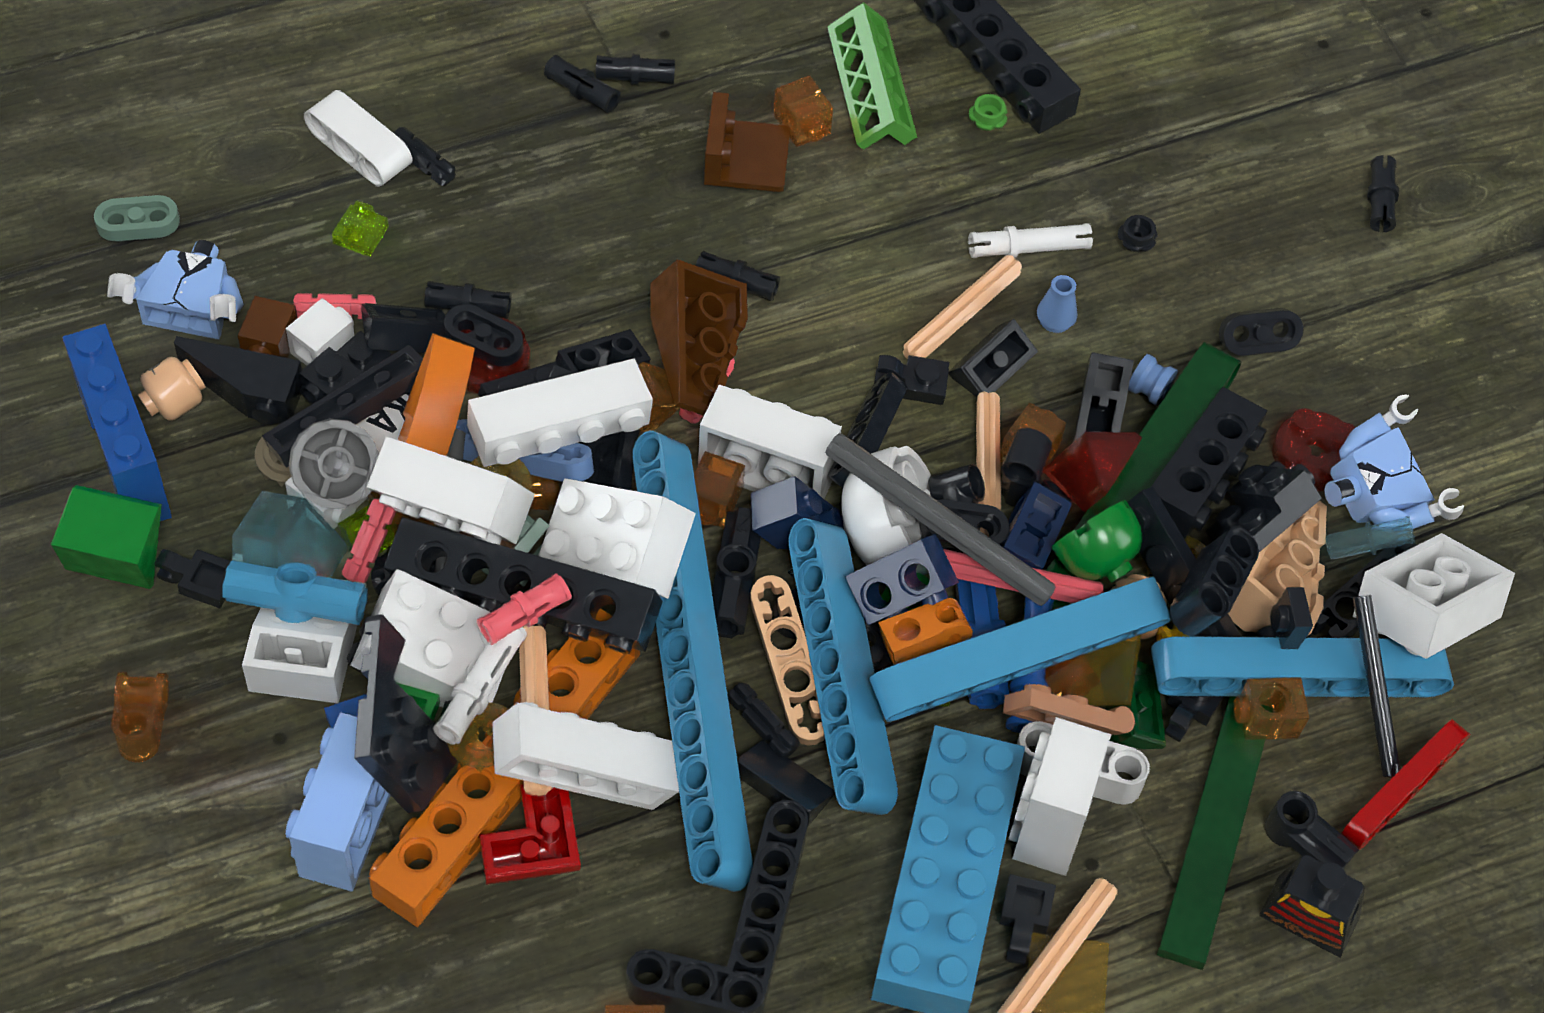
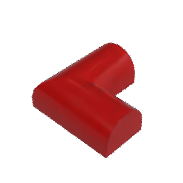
(540, 849)

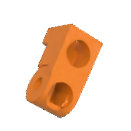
(924, 630)

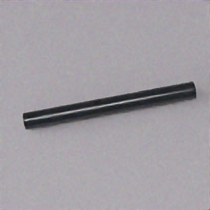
(1377, 685)

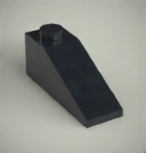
(250, 381)
(1103, 394)

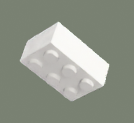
(767, 440)
(450, 492)
(618, 533)
(1436, 594)
(438, 633)
(1058, 795)

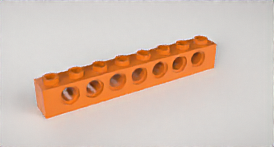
(417, 892)

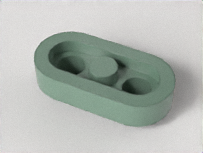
(137, 218)

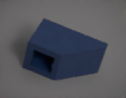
(783, 504)

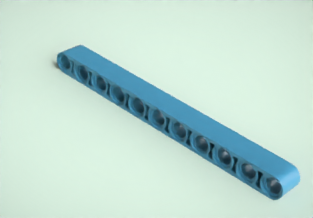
(696, 685)

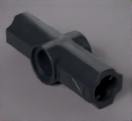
(733, 590)

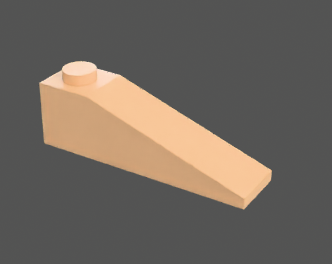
(1284, 563)

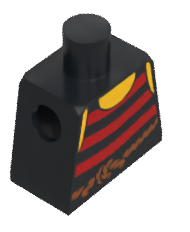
(1316, 903)

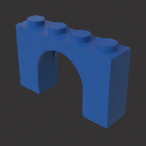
(115, 416)

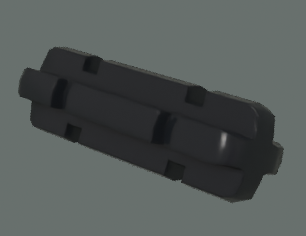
(426, 158)
(763, 720)

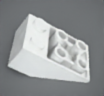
(298, 658)

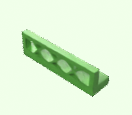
(879, 69)

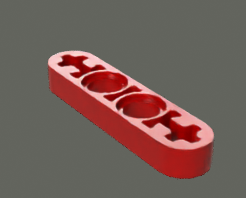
(1405, 784)

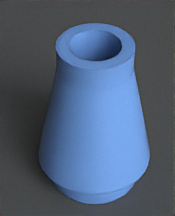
(1058, 307)

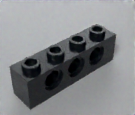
(1208, 458)

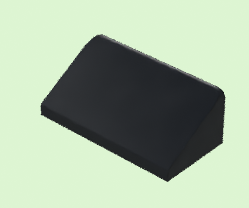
(399, 326)
(994, 359)
(783, 779)

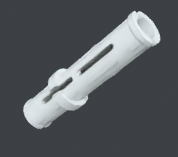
(1030, 240)
(471, 695)

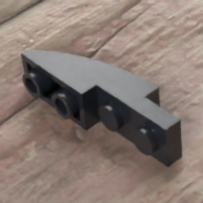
(577, 358)

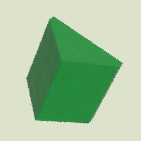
(109, 536)

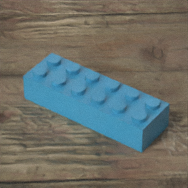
(949, 873)

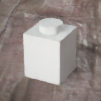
(318, 329)

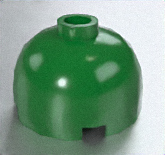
(1102, 545)

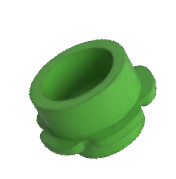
(989, 112)

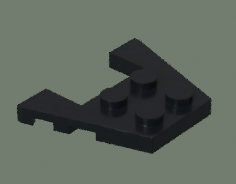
(392, 731)

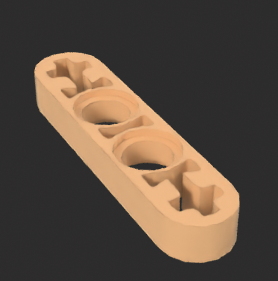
(787, 660)

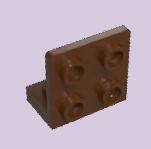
(744, 151)

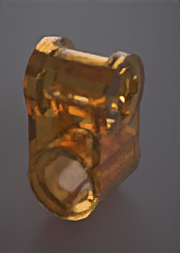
(139, 706)

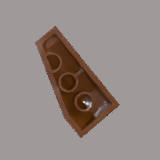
(696, 330)

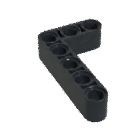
(751, 935)

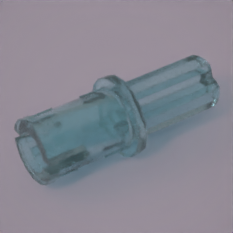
(1370, 538)

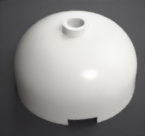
(872, 520)

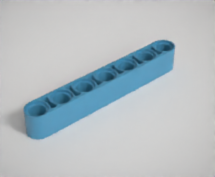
(1019, 649)
(1325, 664)
(842, 669)

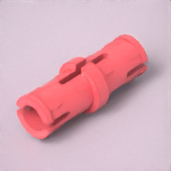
(524, 609)

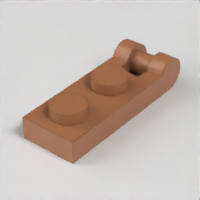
(1038, 704)

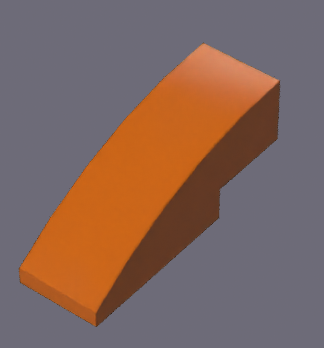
(437, 395)

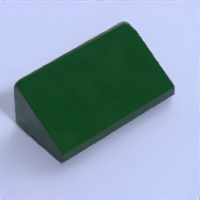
(1147, 710)

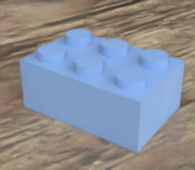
(338, 813)

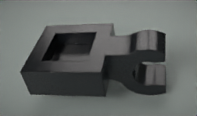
(923, 376)
(197, 578)
(1289, 619)
(1190, 709)
(1027, 910)

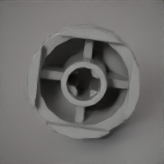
(333, 463)

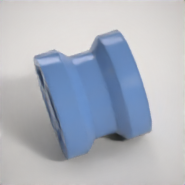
(1152, 379)

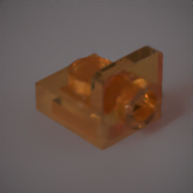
(1072, 677)

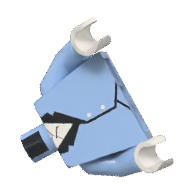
(183, 292)
(1381, 477)

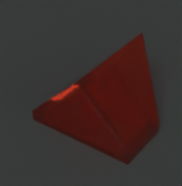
(1092, 465)

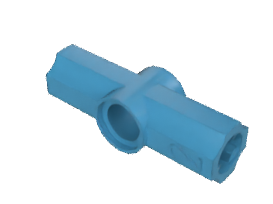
(295, 592)

